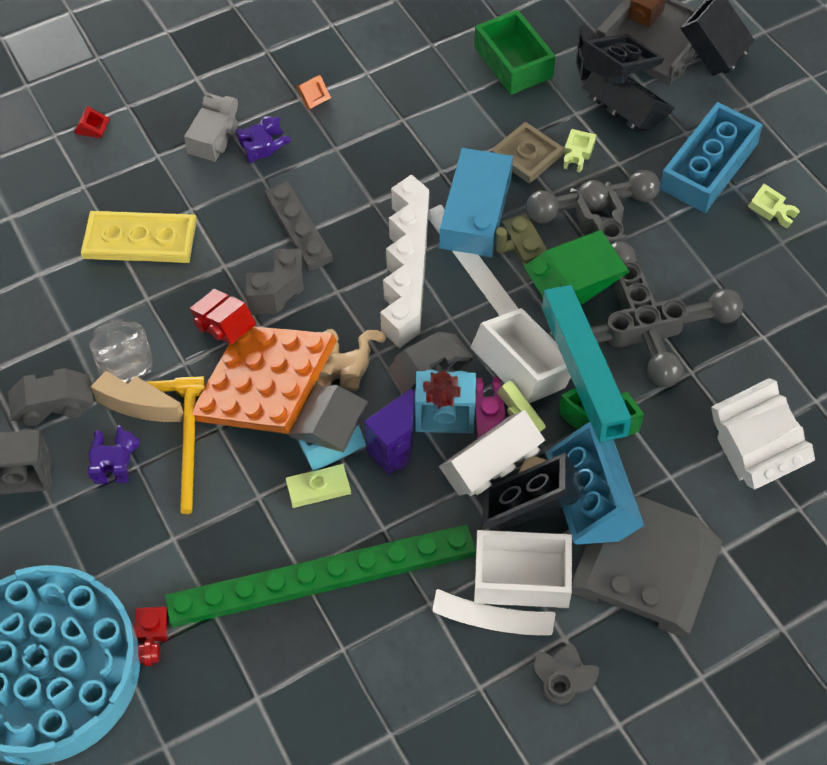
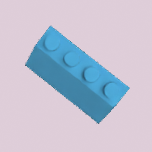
(608, 504)

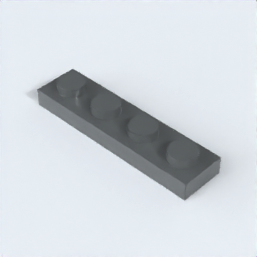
(298, 225)

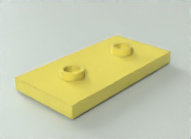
(139, 236)

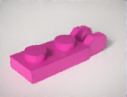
(488, 410)

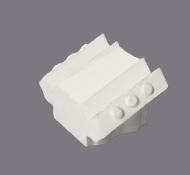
(761, 434)

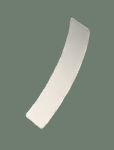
(493, 617)

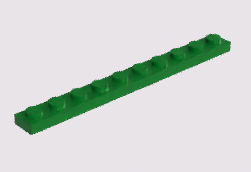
(319, 575)

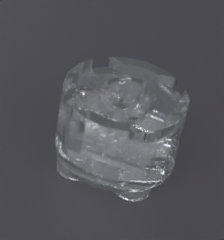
(122, 349)

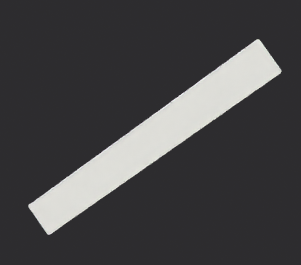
(478, 271)

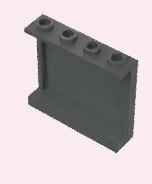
(662, 36)

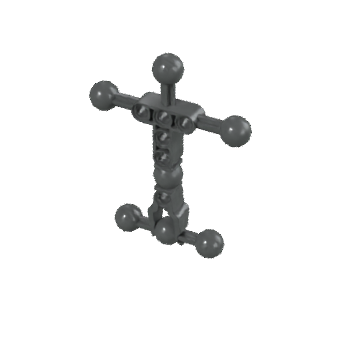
(592, 197)

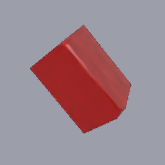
(91, 123)

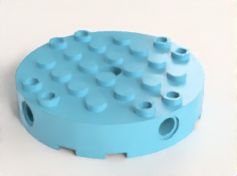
(84, 670)

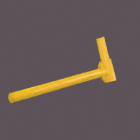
(188, 388)

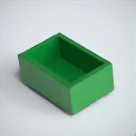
(514, 51)

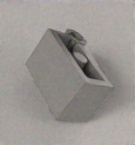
(212, 127)

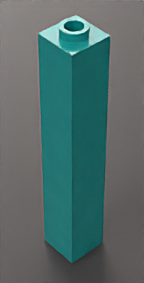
(586, 364)

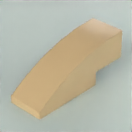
(136, 399)

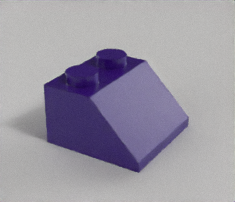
(391, 433)

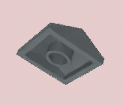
(329, 417)

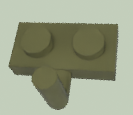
(521, 238)

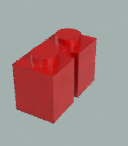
(222, 316)

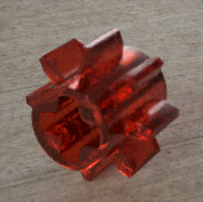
(441, 389)

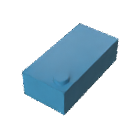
(710, 157)
(476, 202)

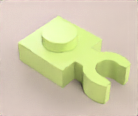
(578, 147)
(770, 203)

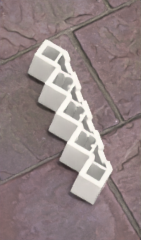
(406, 261)

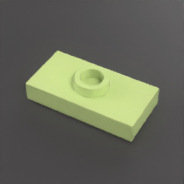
(516, 403)
(318, 485)

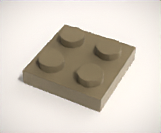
(530, 151)

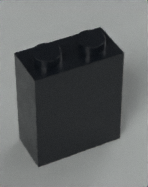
(717, 35)

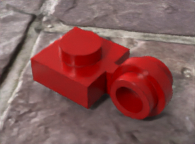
(150, 626)

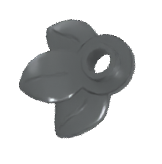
(564, 670)

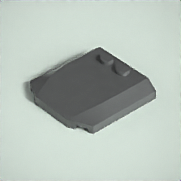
(654, 570)

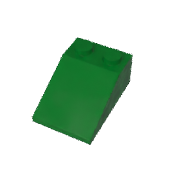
(585, 263)

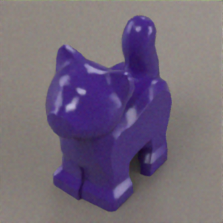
(258, 138)
(111, 458)

